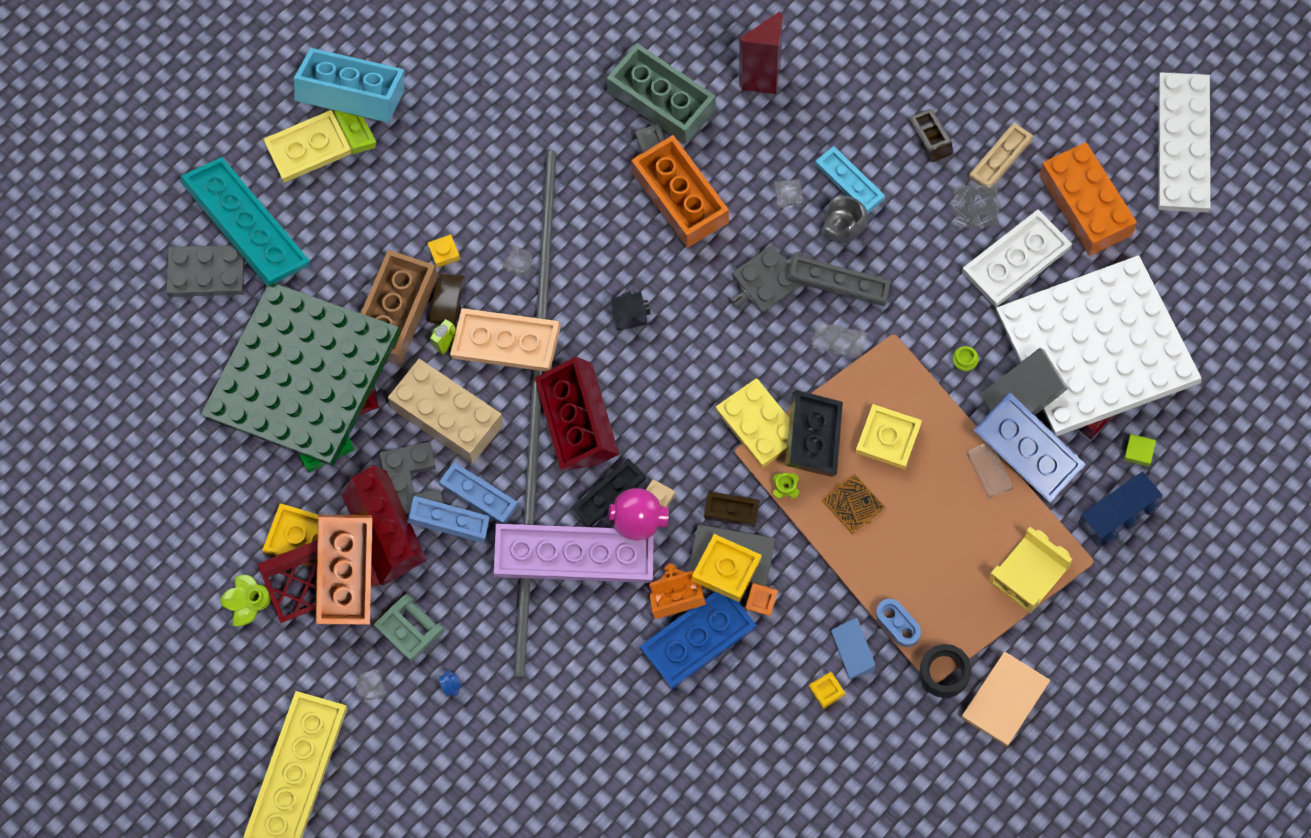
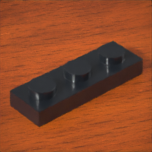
(597, 501)

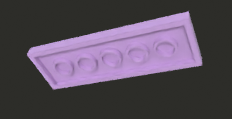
(571, 554)

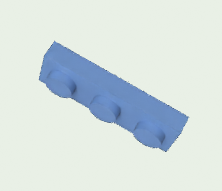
(478, 493)
(448, 519)

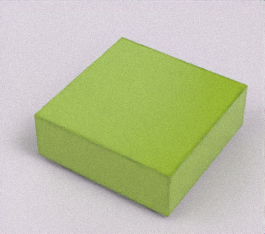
(1140, 450)

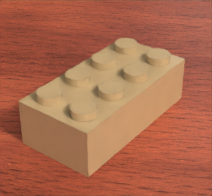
(445, 411)

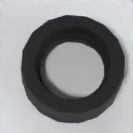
(947, 651)

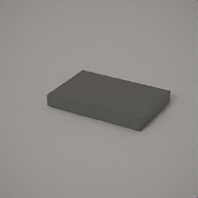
(1031, 382)
(756, 543)

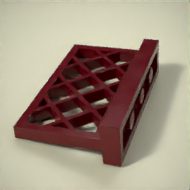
(290, 560)

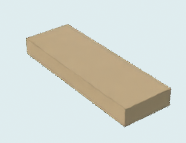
(1001, 156)

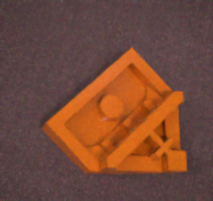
(675, 593)

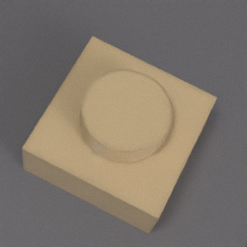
(663, 493)

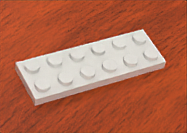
(1184, 142)

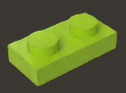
(355, 131)

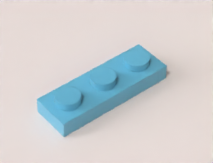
(849, 179)

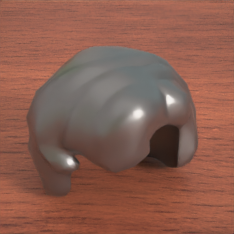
(844, 219)

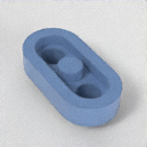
(899, 623)

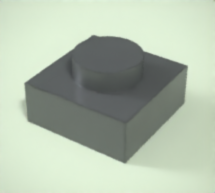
(649, 137)

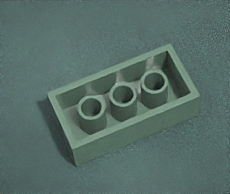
(661, 93)

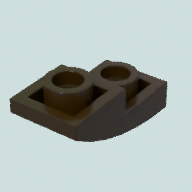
(447, 298)

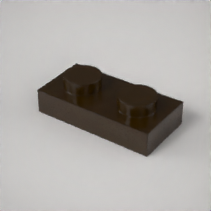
(731, 509)

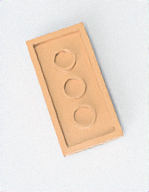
(505, 340)

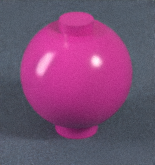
(637, 514)

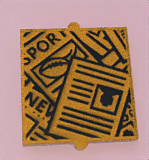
(853, 503)

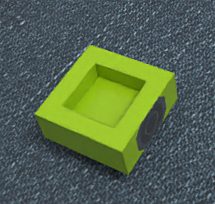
(443, 336)

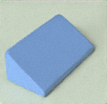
(853, 649)

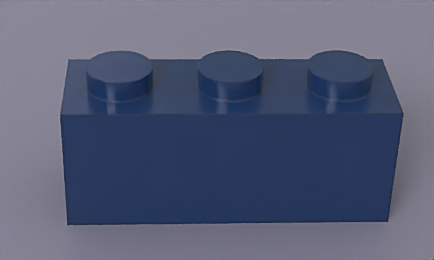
(1120, 510)

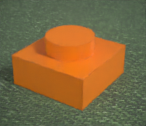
(761, 599)

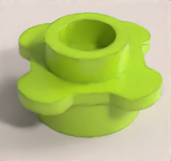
(786, 478)

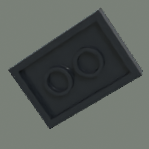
(814, 433)

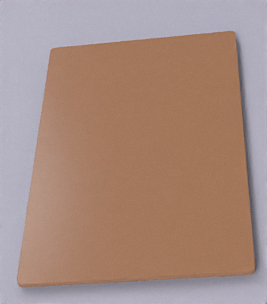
(937, 526)

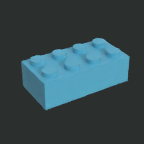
(349, 85)

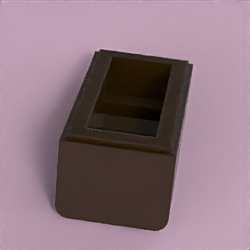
(935, 149)

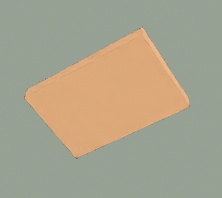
(1005, 699)

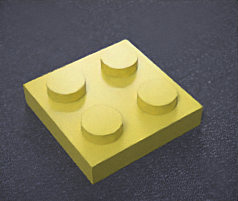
(888, 436)

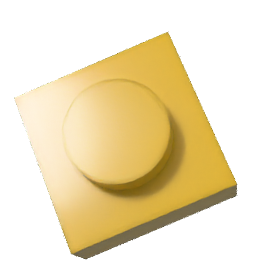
(443, 251)

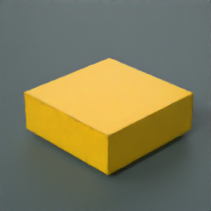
(826, 690)

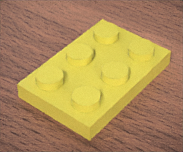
(307, 146)
(756, 422)

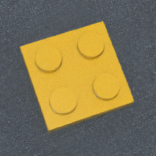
(726, 568)

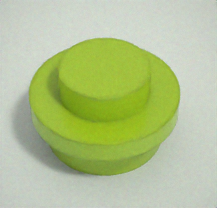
(965, 358)

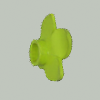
(242, 600)

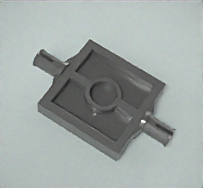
(764, 280)

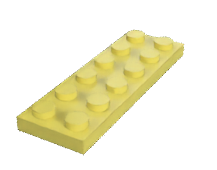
(296, 768)

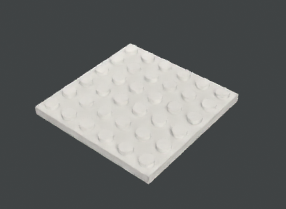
(1105, 341)

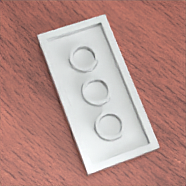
(1016, 258)

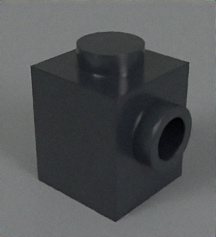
(630, 310)

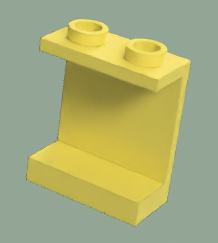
(1031, 570)

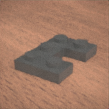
(406, 461)

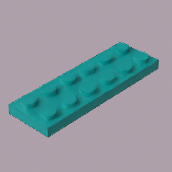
(245, 221)

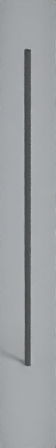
(535, 415)

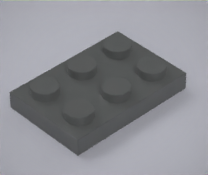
(205, 271)

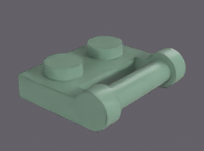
(404, 634)

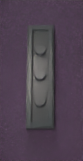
(839, 280)

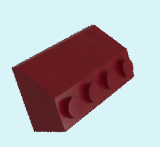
(576, 415)
(393, 539)

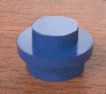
(450, 683)

